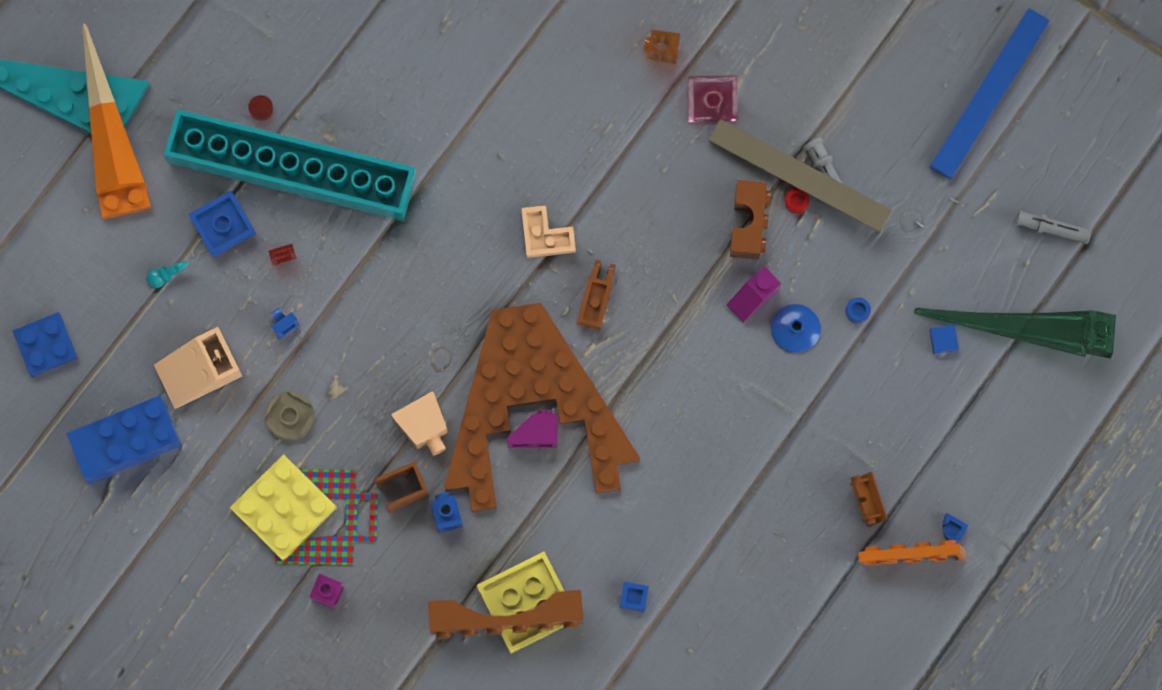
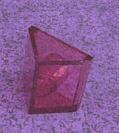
(712, 98)

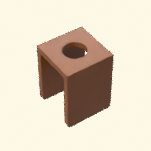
(396, 474)

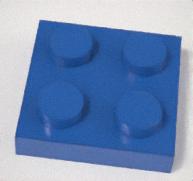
(222, 224)
(45, 344)

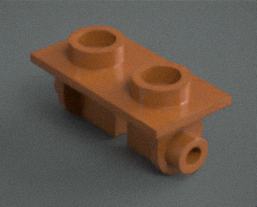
(869, 498)

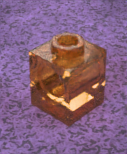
(668, 55)

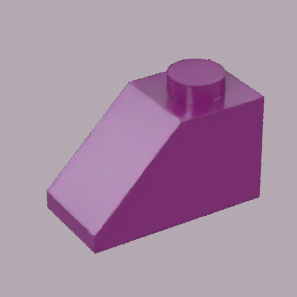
(754, 294)
(536, 432)

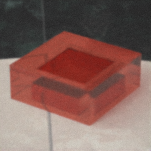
(282, 254)

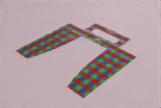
(335, 549)

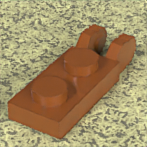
(596, 298)

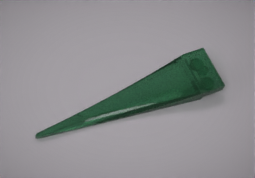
(1069, 332)

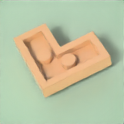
(544, 241)

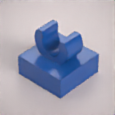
(283, 324)

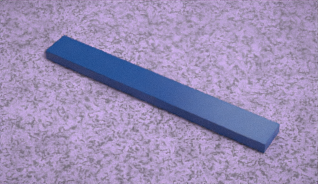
(989, 94)

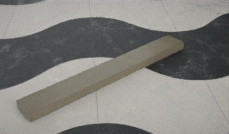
(800, 175)

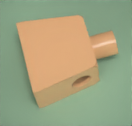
(422, 423)

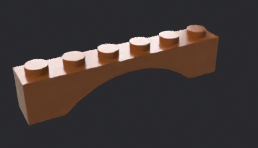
(559, 609)

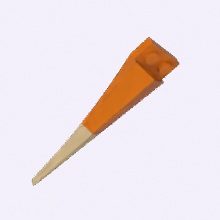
(117, 172)

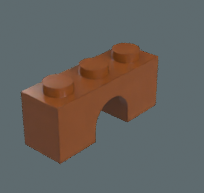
(748, 241)

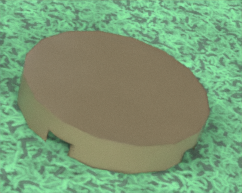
(289, 416)

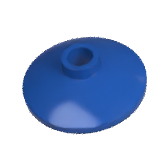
(795, 340)

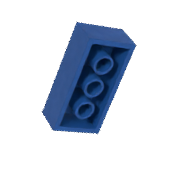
(124, 439)

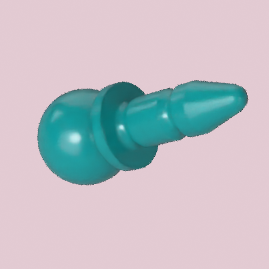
(157, 277)

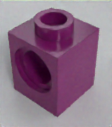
(326, 591)

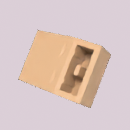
(197, 368)

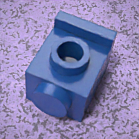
(449, 521)

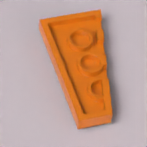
(873, 554)

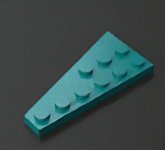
(66, 91)

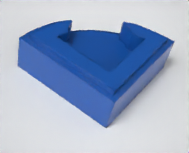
(953, 528)

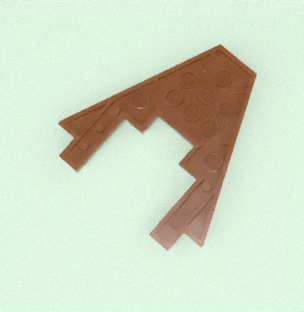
(526, 364)

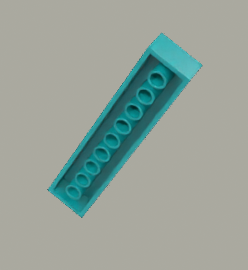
(290, 165)

